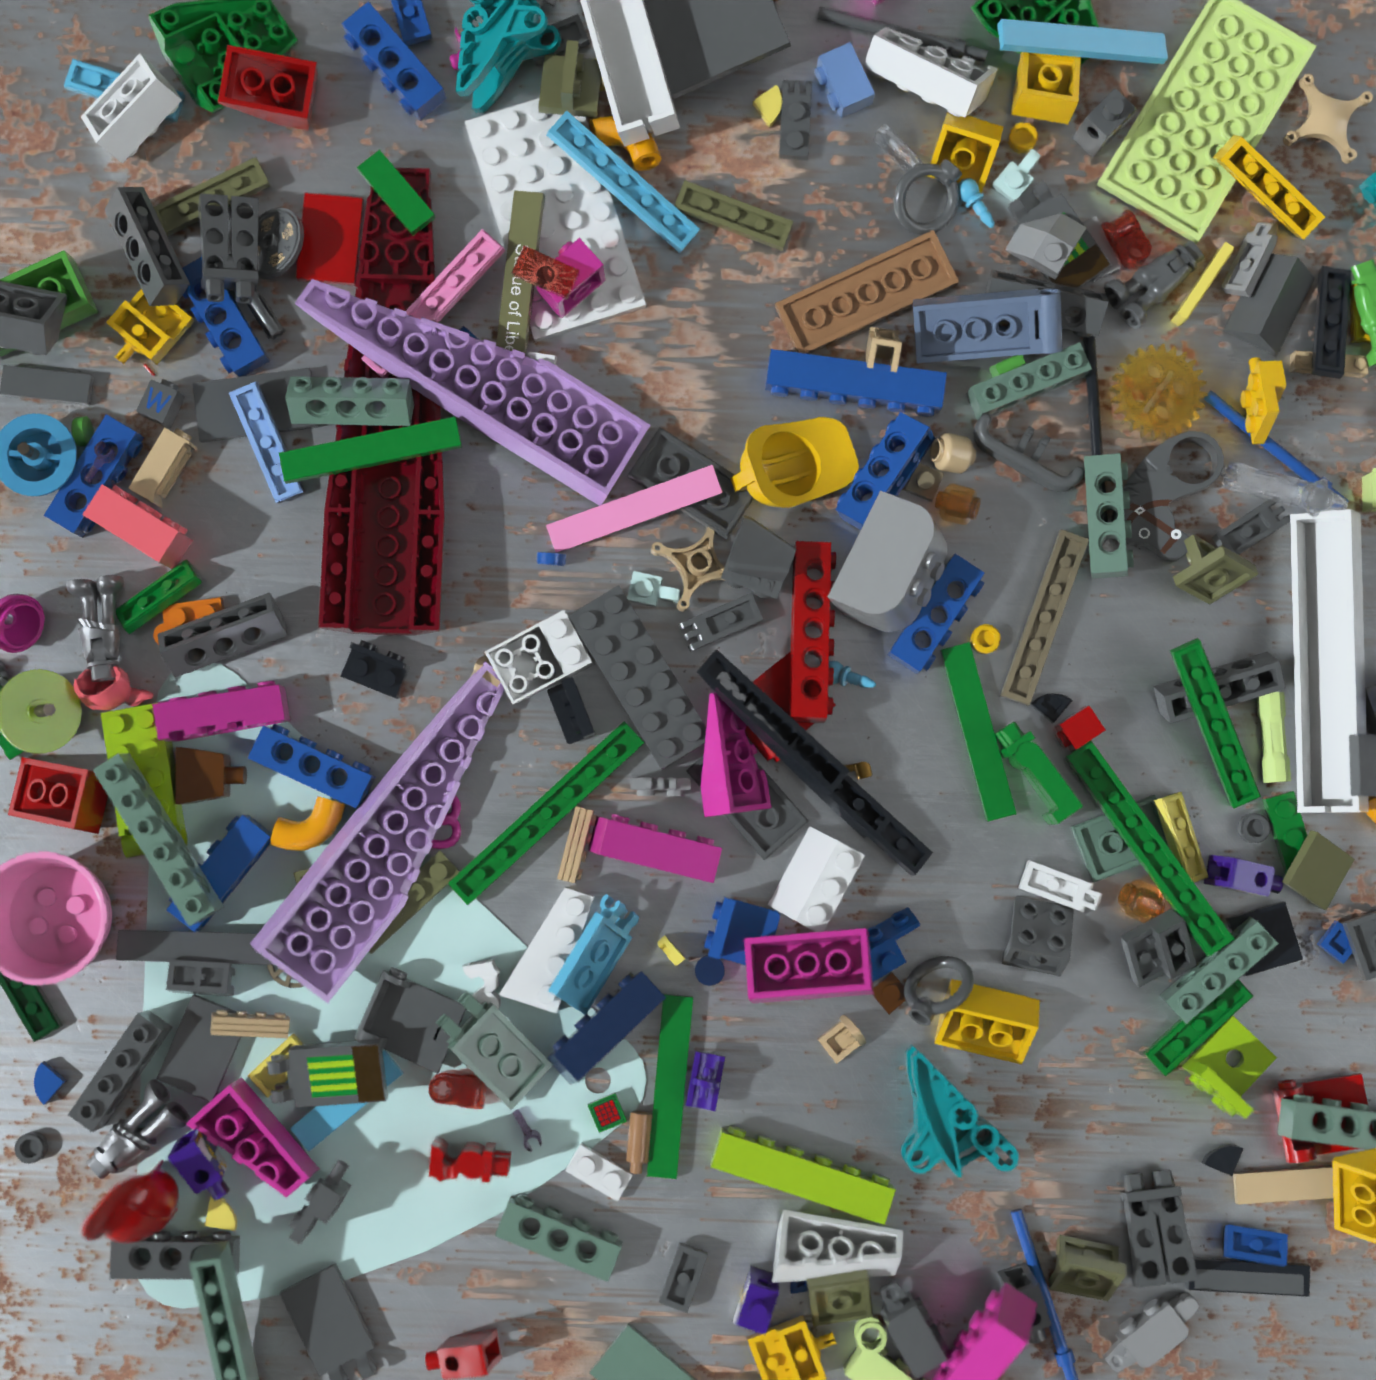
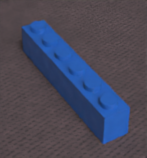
(852, 381)

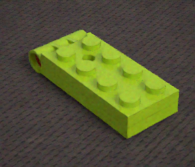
(135, 733)

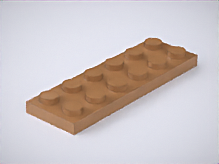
(866, 293)

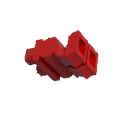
(472, 1162)

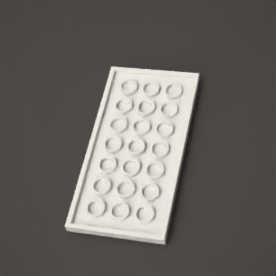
(520, 157)

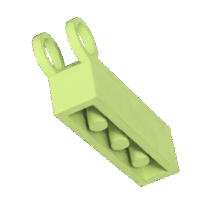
(871, 1359)

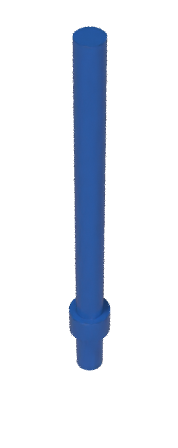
(1270, 445)
(1064, 1355)

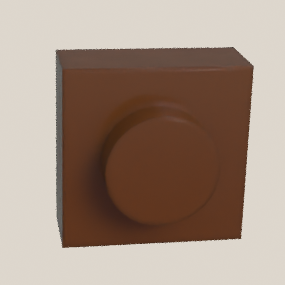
(889, 993)

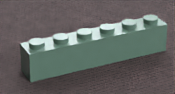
(223, 1312)

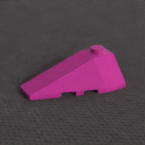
(729, 769)

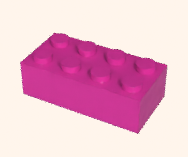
(808, 966)
(992, 1338)

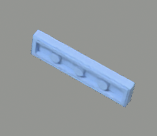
(264, 439)

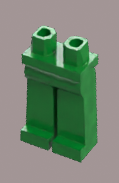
(1039, 772)

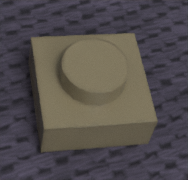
(924, 482)

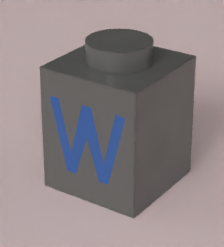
(161, 402)

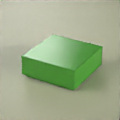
(1007, 365)

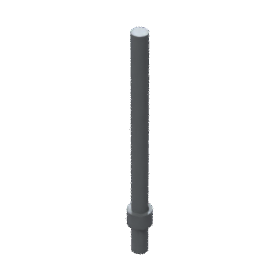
(957, 48)

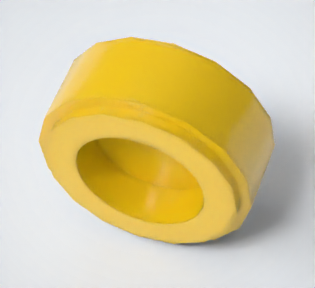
(1022, 138)
(985, 639)

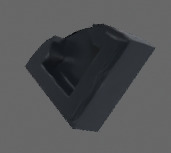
(1051, 705)
(1224, 1158)

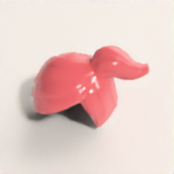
(110, 693)

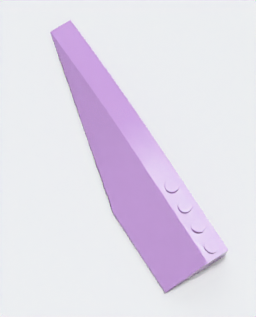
(495, 390)
(378, 853)

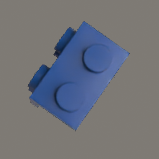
(734, 923)

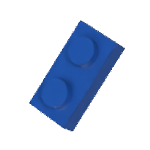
(411, 21)
(1255, 1245)

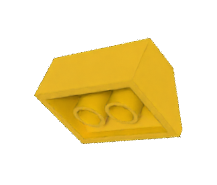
(990, 1023)
(1355, 1194)

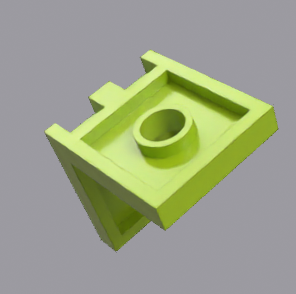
(1225, 1082)

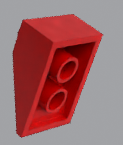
(269, 86)
(58, 795)

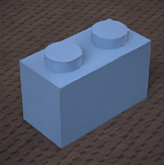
(844, 80)

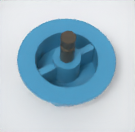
(36, 455)

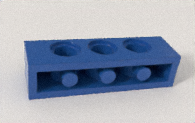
(369, 24)
(250, 353)
(901, 465)
(63, 507)
(957, 572)
(267, 753)

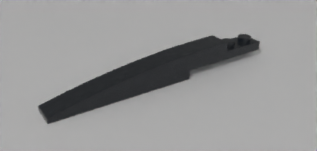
(813, 763)

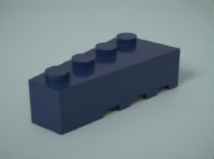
(606, 1027)

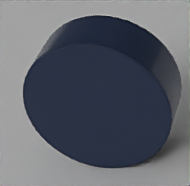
(709, 970)

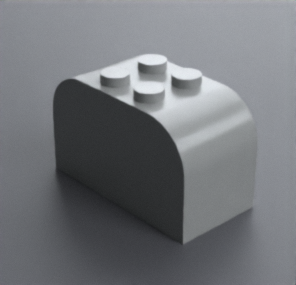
(891, 565)

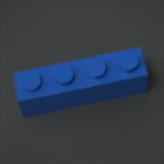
(230, 860)

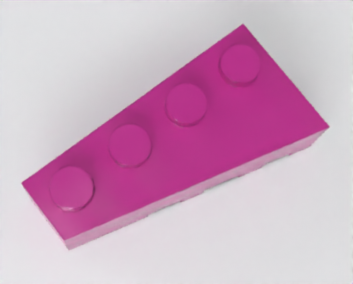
(655, 849)
(254, 1137)

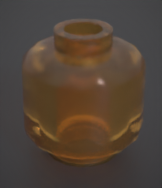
(958, 504)
(1141, 900)

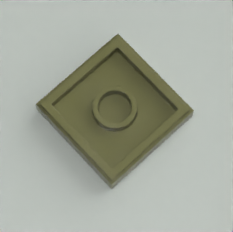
(1318, 870)
(840, 1297)

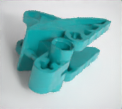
(498, 46)
(934, 1122)

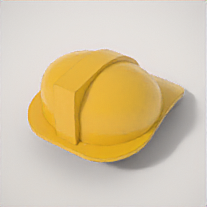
(796, 462)

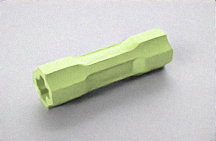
(1275, 760)

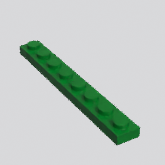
(546, 813)
(1149, 848)

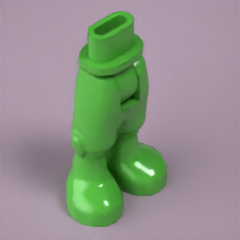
(1366, 302)

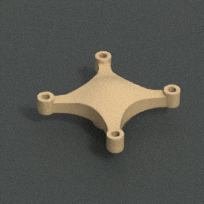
(1327, 119)
(695, 564)

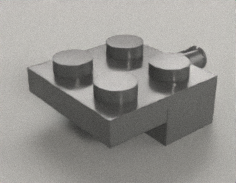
(1158, 948)
(324, 1201)

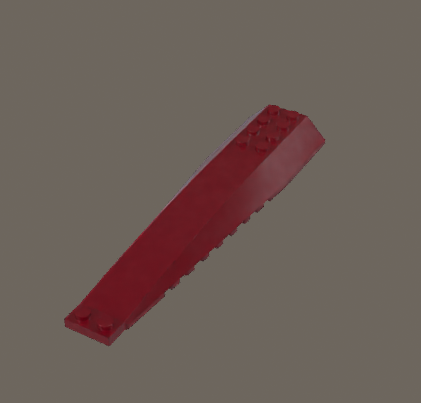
(390, 517)

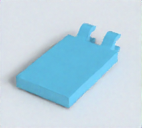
(594, 955)

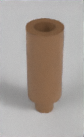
(638, 1140)

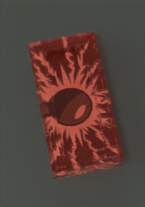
(545, 272)

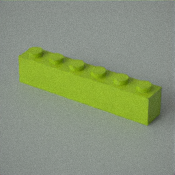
(802, 1175)

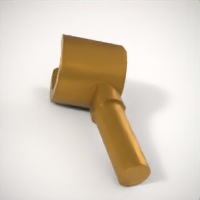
(861, 769)

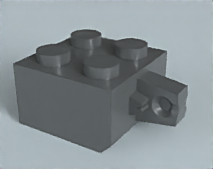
(909, 1328)

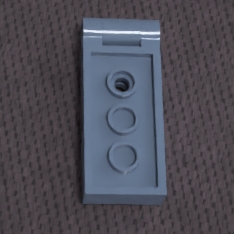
(970, 327)

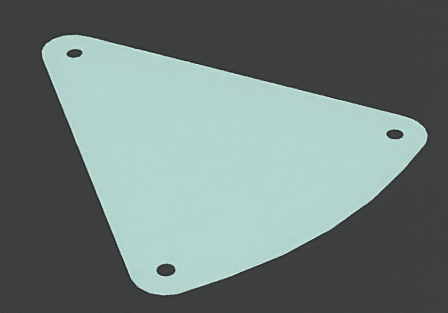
(387, 1144)

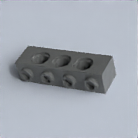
(146, 246)
(1092, 303)
(222, 635)
(1236, 680)
(120, 1070)
(128, 1264)

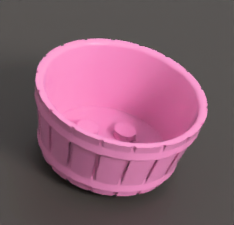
(50, 917)

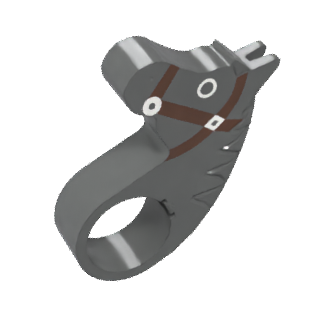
(1154, 488)

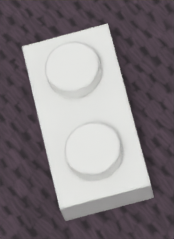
(599, 1172)

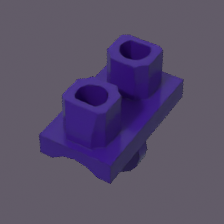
(705, 1080)

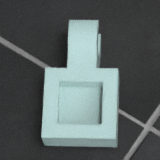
(1015, 178)
(647, 590)

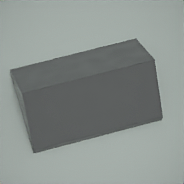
(1273, 305)

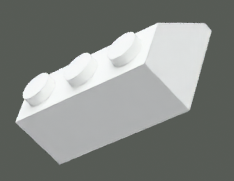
(131, 109)
(816, 880)

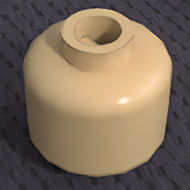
(952, 453)

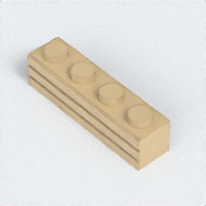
(1354, 364)
(576, 844)
(249, 1024)

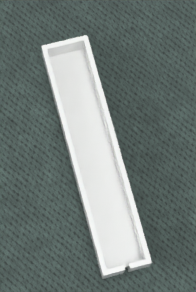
(630, 68)
(1327, 657)

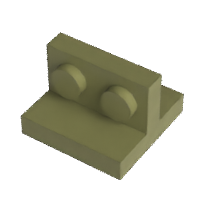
(570, 84)
(1212, 570)
(1086, 1268)

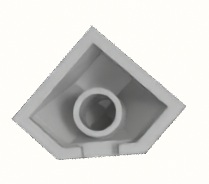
(1046, 242)

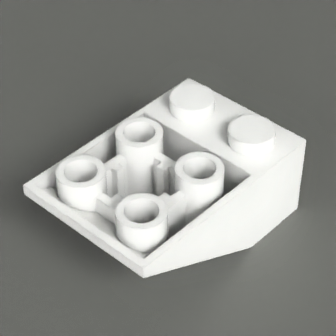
(539, 657)

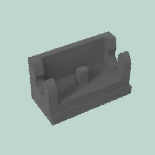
(200, 978)

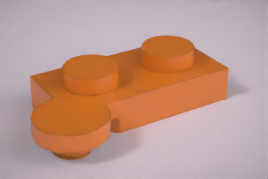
(185, 612)

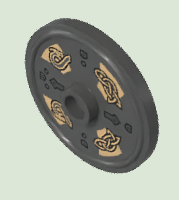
(278, 242)

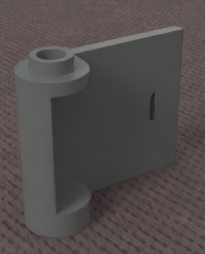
(405, 1019)

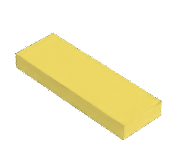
(1202, 284)
(1181, 835)

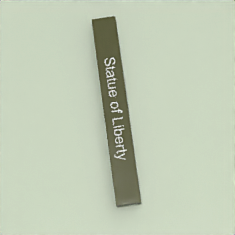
(517, 293)

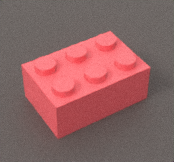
(138, 525)

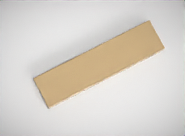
(1283, 1185)

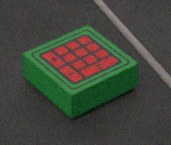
(607, 1112)

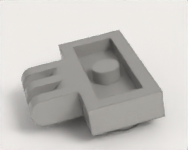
(648, 785)

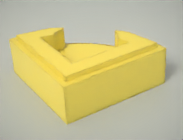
(769, 105)
(670, 950)
(220, 1215)

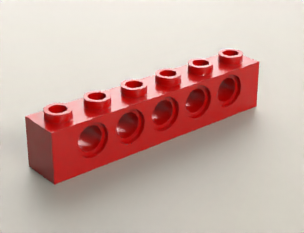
(801, 706)

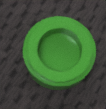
(82, 430)

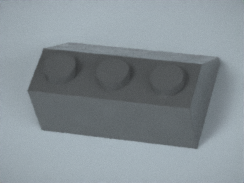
(30, 318)

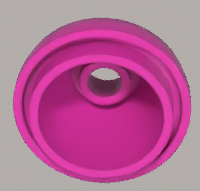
(20, 622)

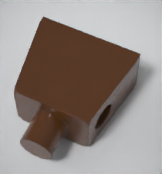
(204, 775)

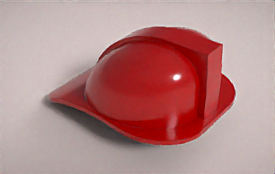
(134, 1208)

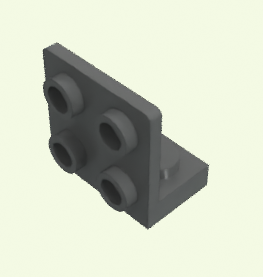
(1039, 936)

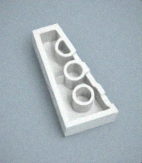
(929, 72)
(549, 951)
(827, 1246)

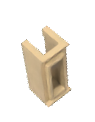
(885, 345)
(162, 466)

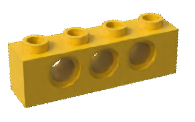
(1268, 187)

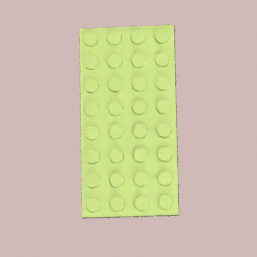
(1217, 86)

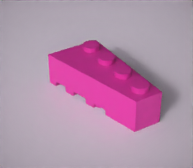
(221, 713)

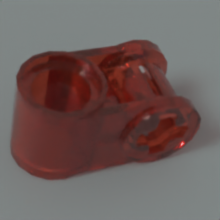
(1126, 234)
(465, 1091)

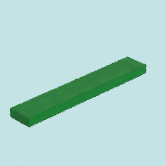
(370, 450)
(1215, 723)
(978, 732)
(670, 1086)

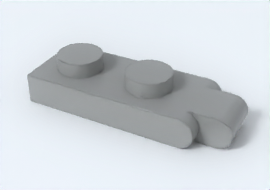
(1250, 260)

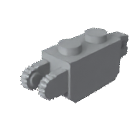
(1152, 1332)

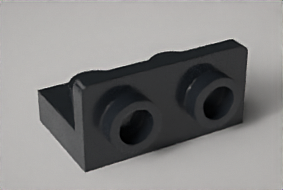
(375, 670)
(570, 711)

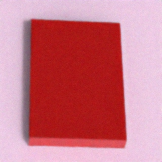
(330, 239)

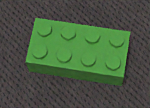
(60, 275)

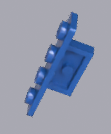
(883, 947)

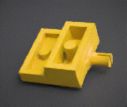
(148, 328)
(1262, 397)
(790, 1351)

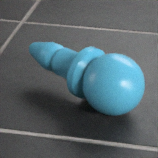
(970, 194)
(844, 675)

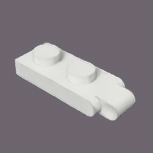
(1059, 887)

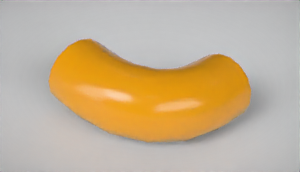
(643, 154)
(309, 832)

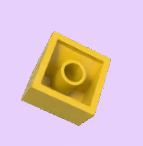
(1046, 87)
(968, 145)

